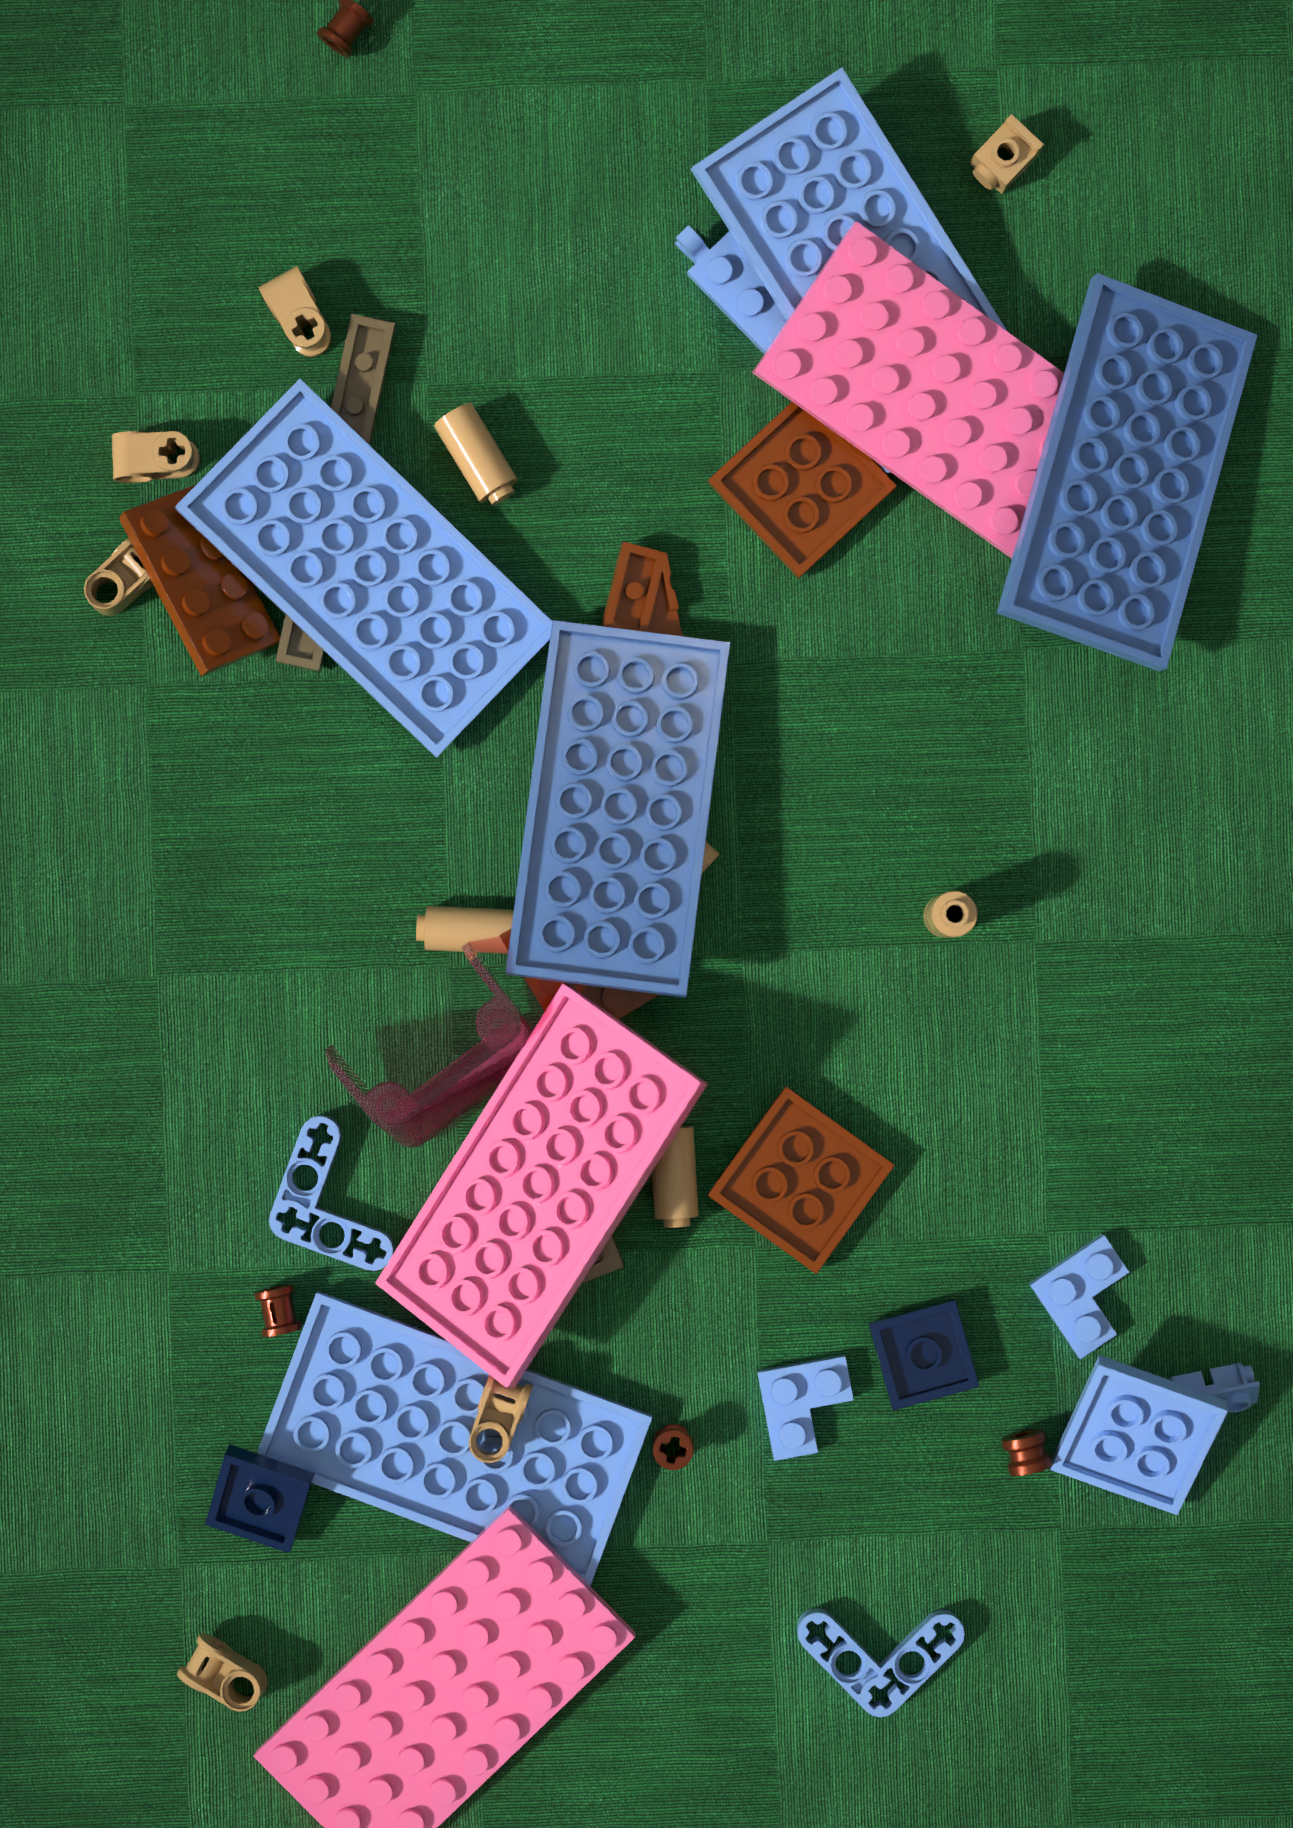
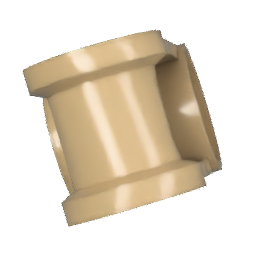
(294, 309)
(145, 458)
(122, 571)
(498, 1414)
(220, 1672)

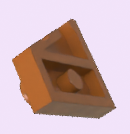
(642, 593)

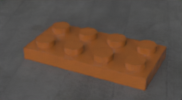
(200, 588)

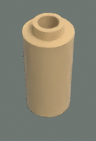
(476, 454)
(936, 918)
(455, 926)
(676, 1181)

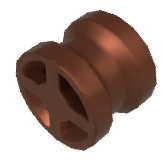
(1026, 1452)

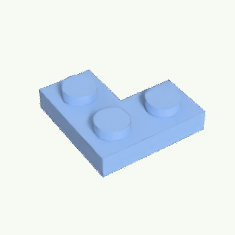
(1069, 1292)
(790, 1394)

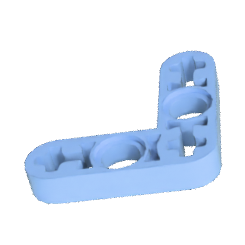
(307, 1201)
(872, 1672)

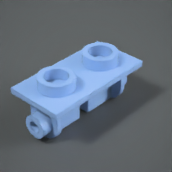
(1230, 1382)

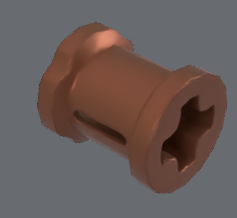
(345, 27)
(278, 1310)
(681, 1457)

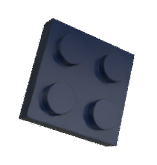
(923, 1354)
(259, 1498)

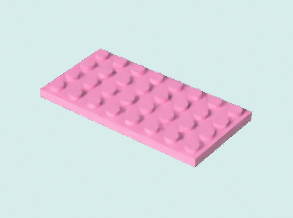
(919, 384)
(540, 1184)
(448, 1686)

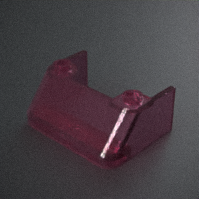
(457, 1088)

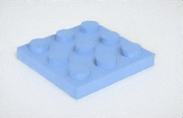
(1139, 1435)

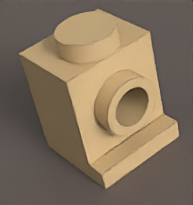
(1016, 140)

